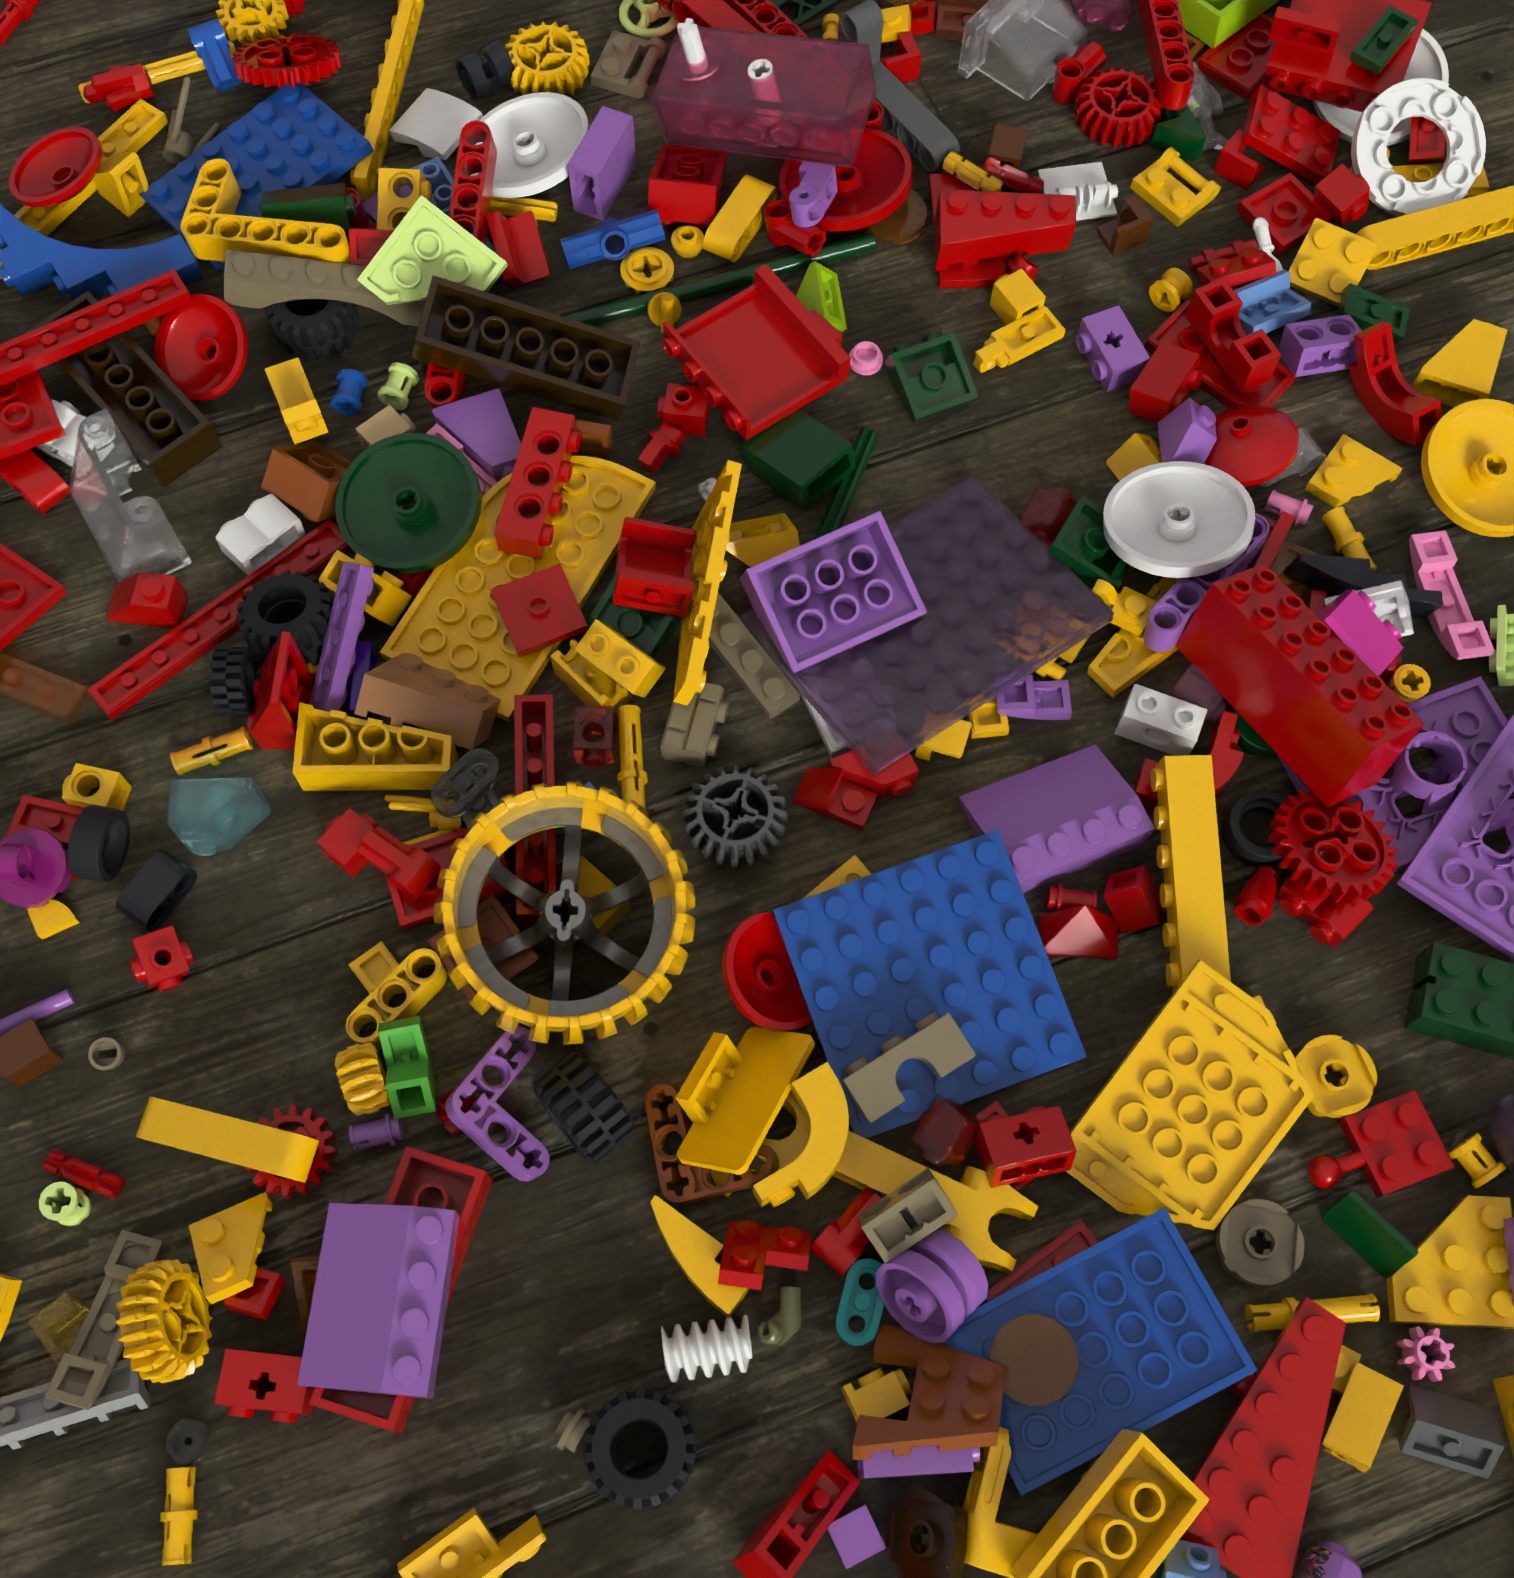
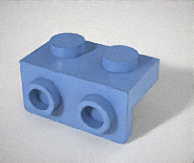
(1270, 303)

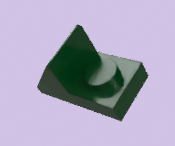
(1180, 131)

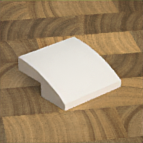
(434, 123)

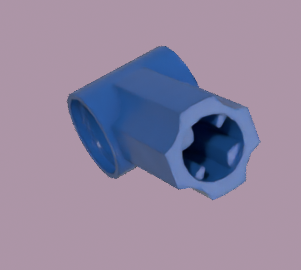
(213, 47)

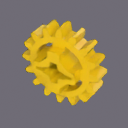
(252, 19)

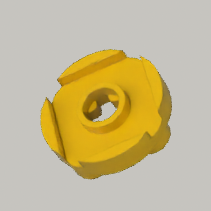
(1342, 1056)

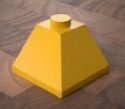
(762, 538)

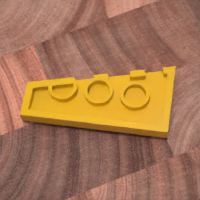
(1126, 655)

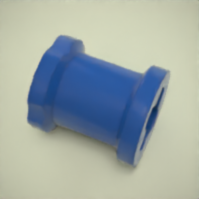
(349, 392)

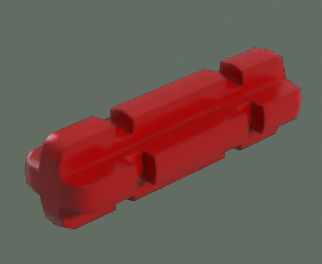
(1013, 177)
(84, 1174)

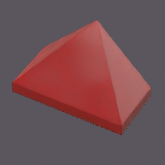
(1079, 933)

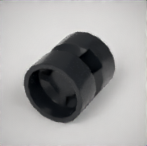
(485, 69)

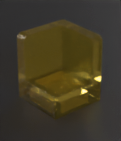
(60, 1324)

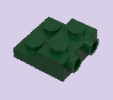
(931, 375)
(1085, 548)
(639, 626)

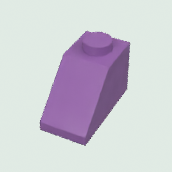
(1187, 433)

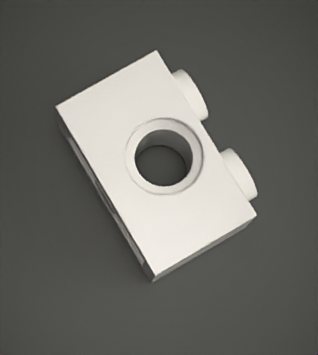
(1160, 721)

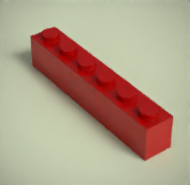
(534, 766)

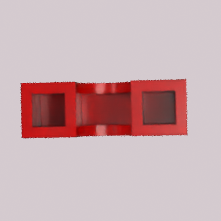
(1215, 318)

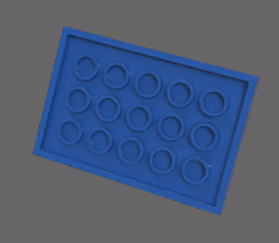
(275, 146)
(1143, 1339)

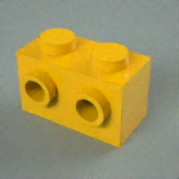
(386, 598)

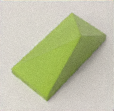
(822, 293)

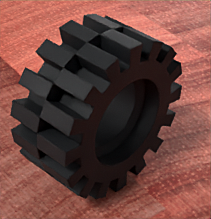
(233, 680)

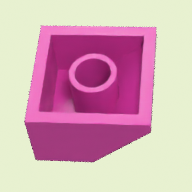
(1361, 630)

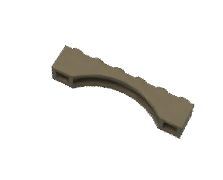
(268, 279)

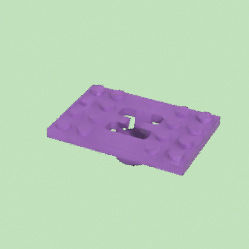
(1460, 730)
(1456, 868)

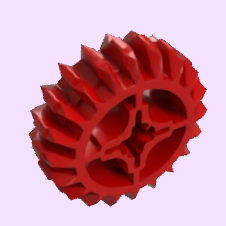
(1117, 107)

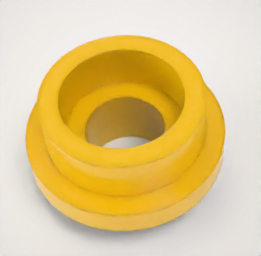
(685, 247)

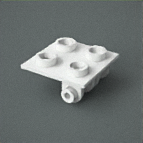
(1088, 184)

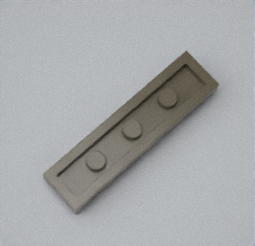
(750, 662)

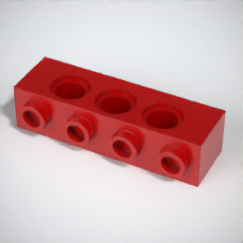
(544, 432)

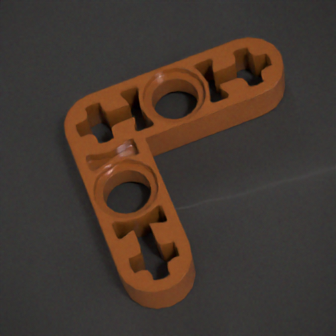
(700, 1183)

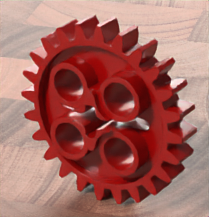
(265, 61)
(1333, 847)

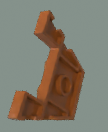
(952, 1399)

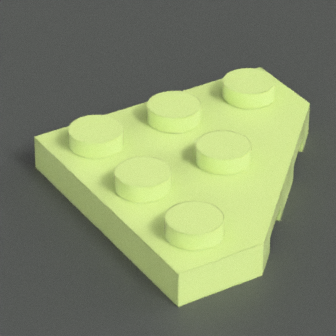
(426, 246)

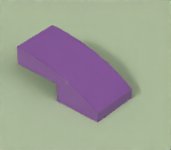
(1036, 700)

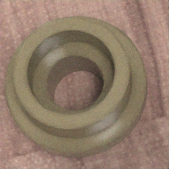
(572, 1430)

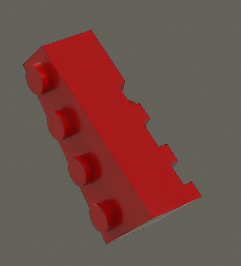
(1000, 224)

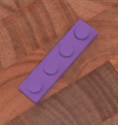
(341, 637)

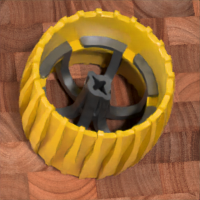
(575, 810)

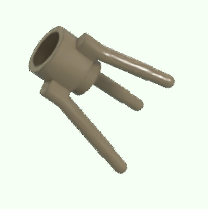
(179, 143)

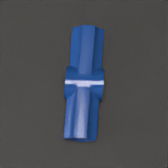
(633, 232)

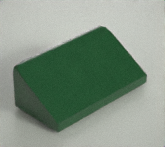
(1369, 1233)

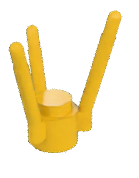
(419, 804)

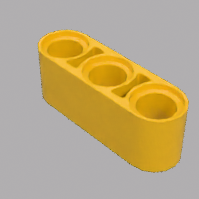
(739, 218)
(400, 980)

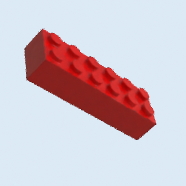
(421, 1182)

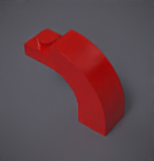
(1384, 390)
(1224, 761)

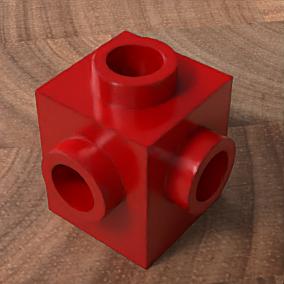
(164, 945)

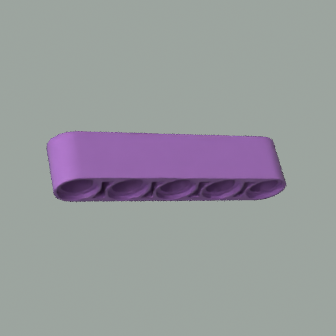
(1182, 600)

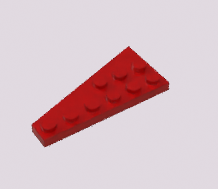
(1269, 1450)

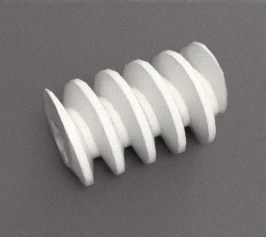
(707, 1349)

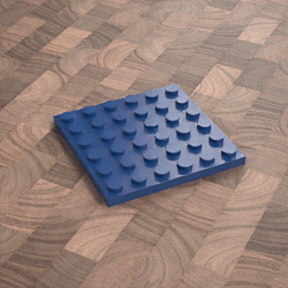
(924, 940)

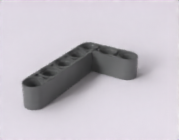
(904, 113)

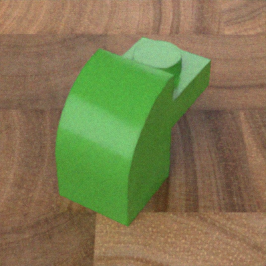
(409, 1067)

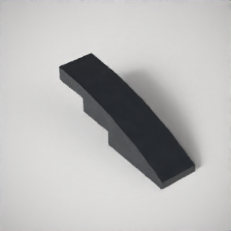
(1340, 574)

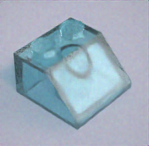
(215, 812)

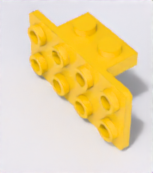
(737, 1095)

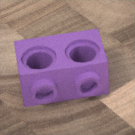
(1319, 345)

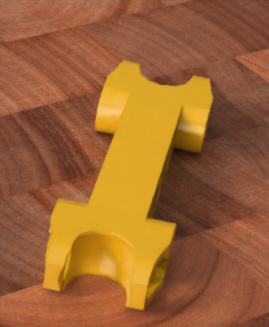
(883, 1171)

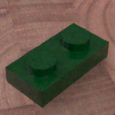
(1384, 40)
(1369, 308)

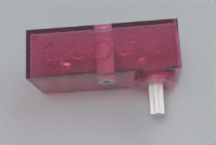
(765, 94)

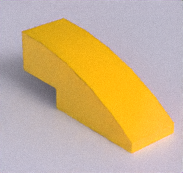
(697, 1257)

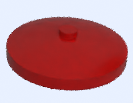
(868, 189)

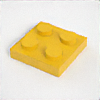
(1330, 261)

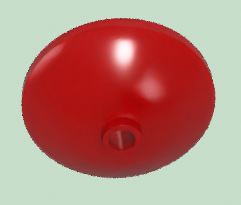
(56, 167)
(188, 344)
(1253, 443)
(758, 949)

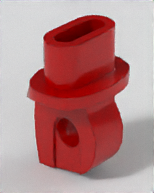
(661, 443)

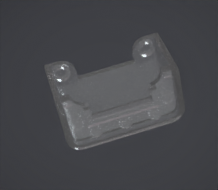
(131, 533)

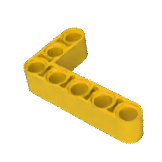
(213, 227)

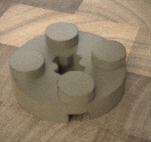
(1240, 1258)

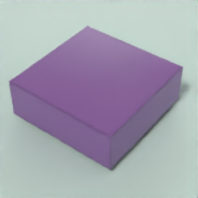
(855, 1536)

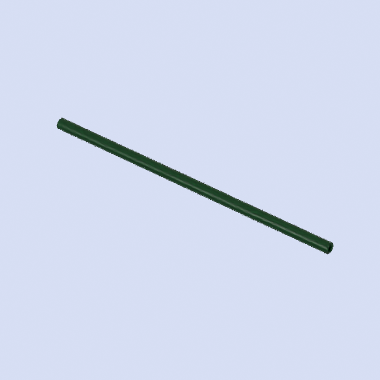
(720, 282)

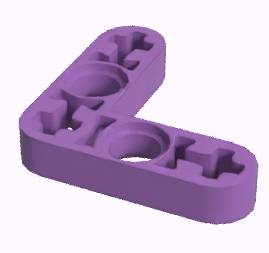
(486, 1110)

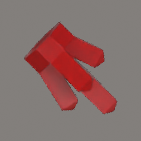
(120, 86)

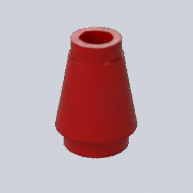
(1257, 897)

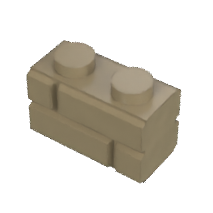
(692, 728)

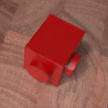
(1343, 195)
(685, 409)
(344, 839)

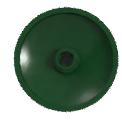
(408, 503)

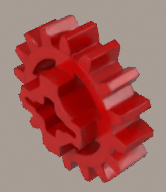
(311, 1129)

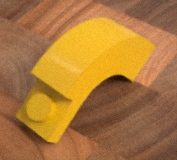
(296, 401)
(827, 1117)

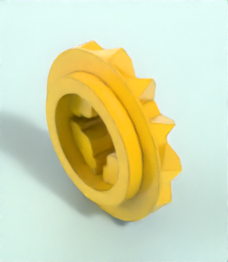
(659, 264)

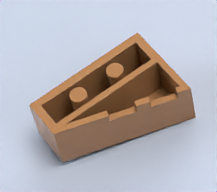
(429, 699)

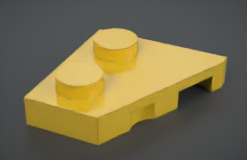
(1350, 472)
(229, 1246)

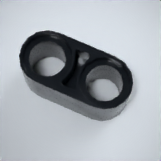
(156, 890)

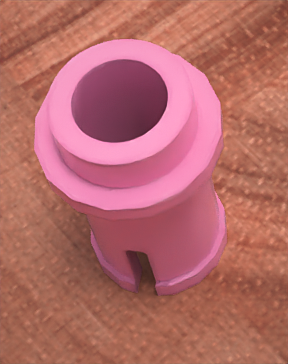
(1280, 502)

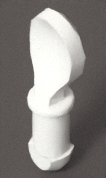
(1262, 234)

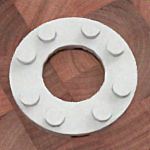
(1462, 132)

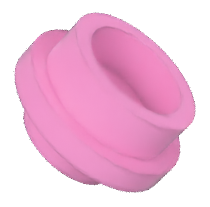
(866, 358)

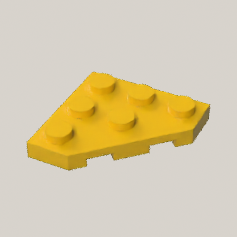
(1458, 1271)

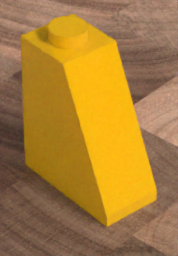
(1464, 365)

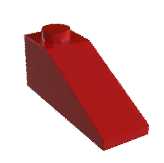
(798, 1521)

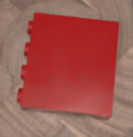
(1335, 77)
(758, 355)

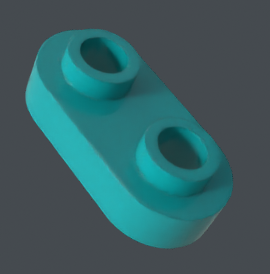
(859, 1303)

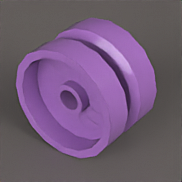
(932, 1286)

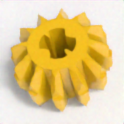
(362, 1078)

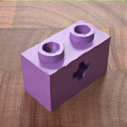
(1111, 348)

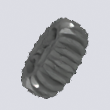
(706, 802)

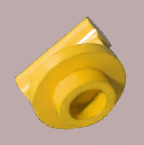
(664, 308)

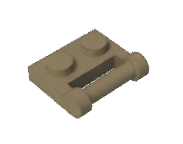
(619, 59)

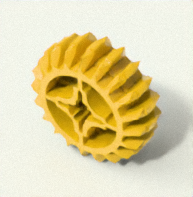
(548, 59)
(164, 1321)

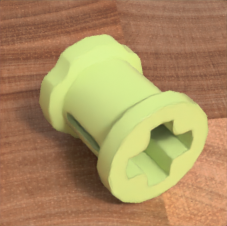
(398, 386)
(61, 1193)

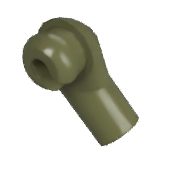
(785, 1322)

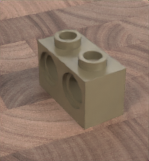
(907, 1215)

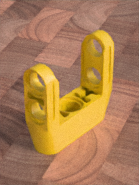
(989, 1542)

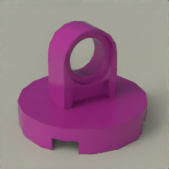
(32, 868)

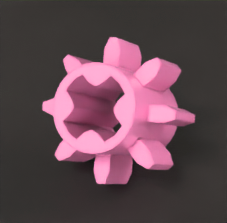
(1435, 1349)

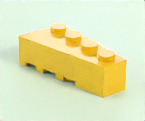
(366, 755)

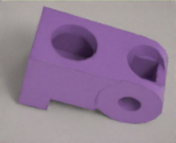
(814, 193)

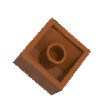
(306, 478)

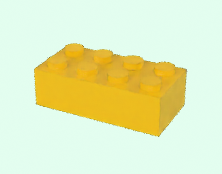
(1117, 1517)

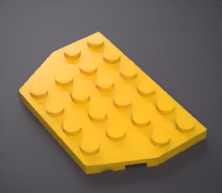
(1191, 1106)

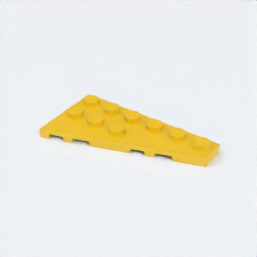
(707, 571)

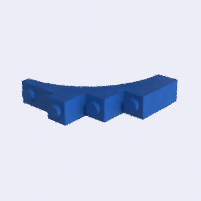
(37, 260)

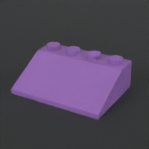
(833, 592)
(1060, 816)
(380, 1299)

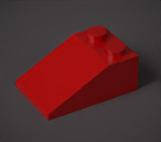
(687, 184)
(278, 691)

